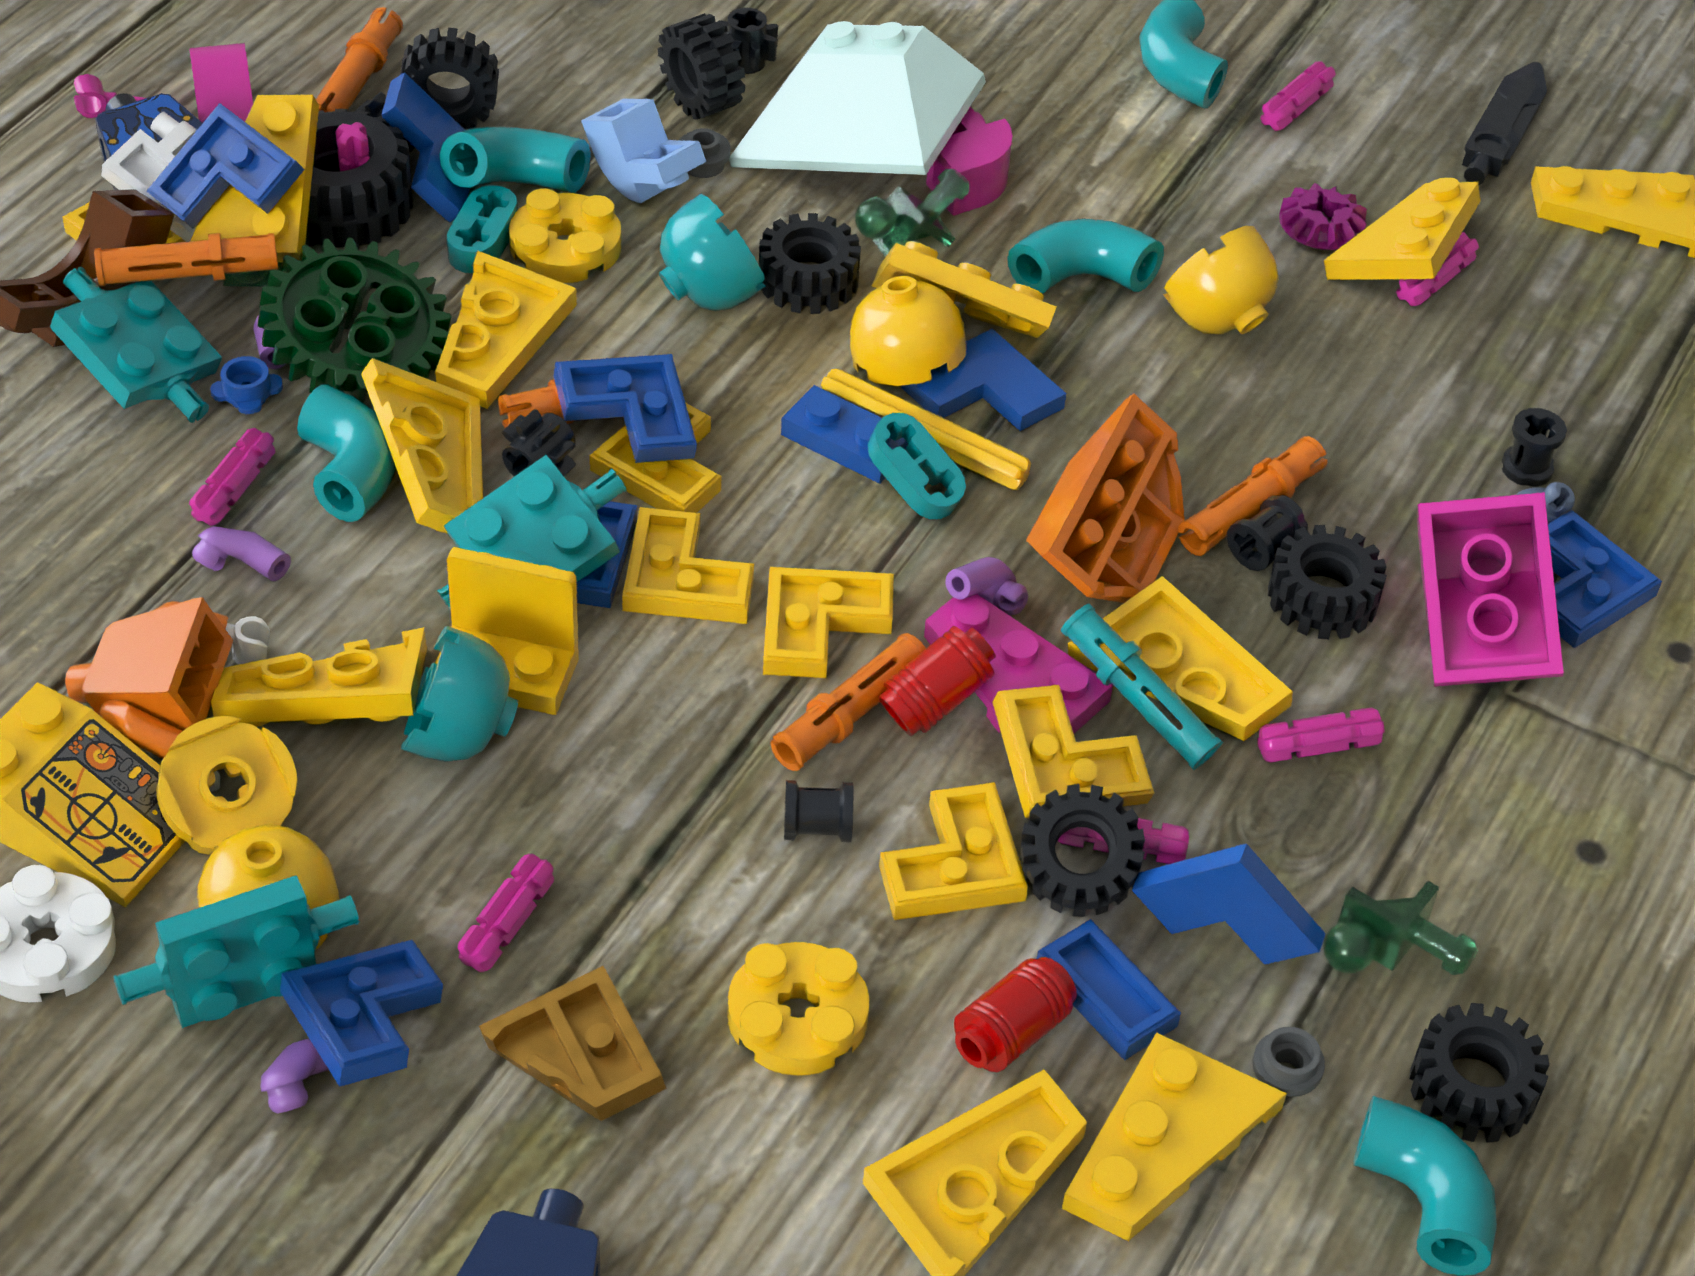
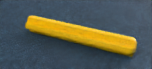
(960, 444)

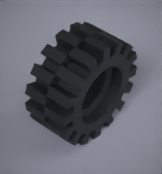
(461, 58)
(701, 66)
(809, 242)
(1321, 605)
(1091, 811)
(1494, 1043)

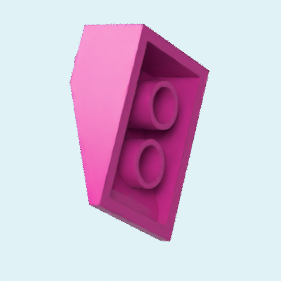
(1489, 589)

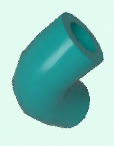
(1173, 57)
(515, 156)
(1086, 248)
(362, 457)
(1446, 1177)

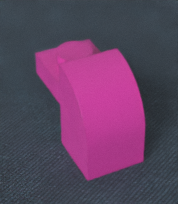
(222, 78)
(980, 155)

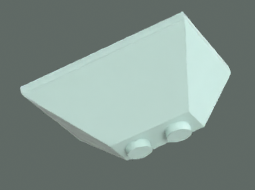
(864, 103)

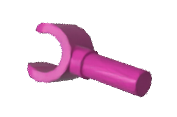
(91, 96)

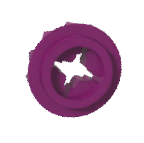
(1304, 221)

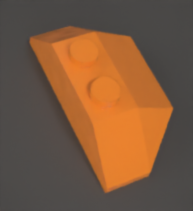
(1115, 506)

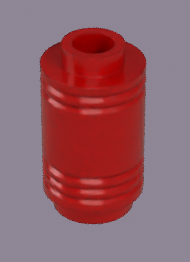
(938, 680)
(1014, 1014)

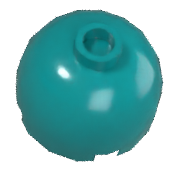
(707, 259)
(460, 700)

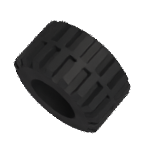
(362, 200)

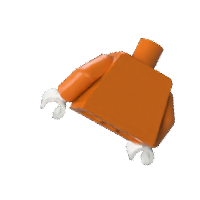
(162, 669)

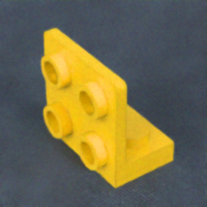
(524, 615)

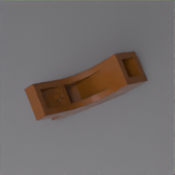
(111, 221)

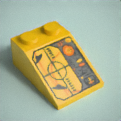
(80, 795)

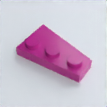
(1021, 659)

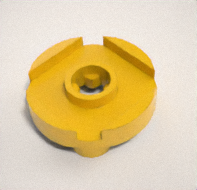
(548, 214)
(239, 750)
(804, 972)

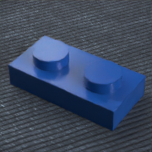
(835, 430)

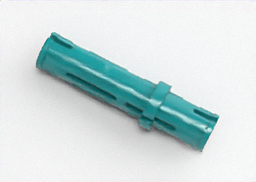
(1088, 632)

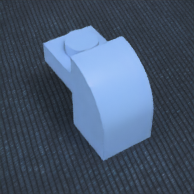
(636, 151)

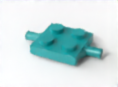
(136, 343)
(541, 521)
(235, 950)

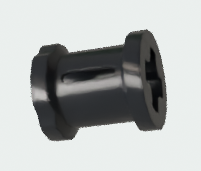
(1533, 447)
(1265, 532)
(818, 811)

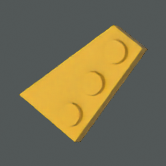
(292, 127)
(1636, 202)
(1410, 237)
(985, 300)
(500, 326)
(431, 440)
(1196, 661)
(348, 685)
(1163, 1133)
(975, 1173)

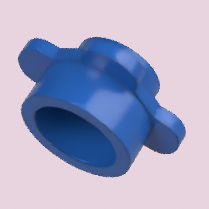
(246, 384)

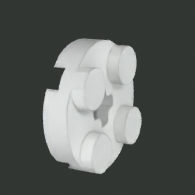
(81, 921)

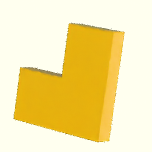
(662, 484)
(669, 579)
(810, 604)
(1049, 758)
(969, 867)

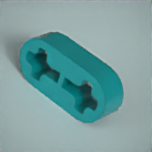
(473, 225)
(916, 466)

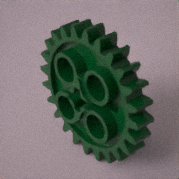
(323, 295)

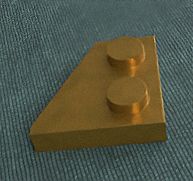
(579, 1045)

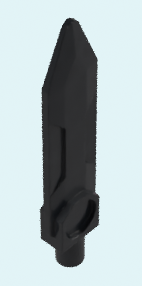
(1504, 122)

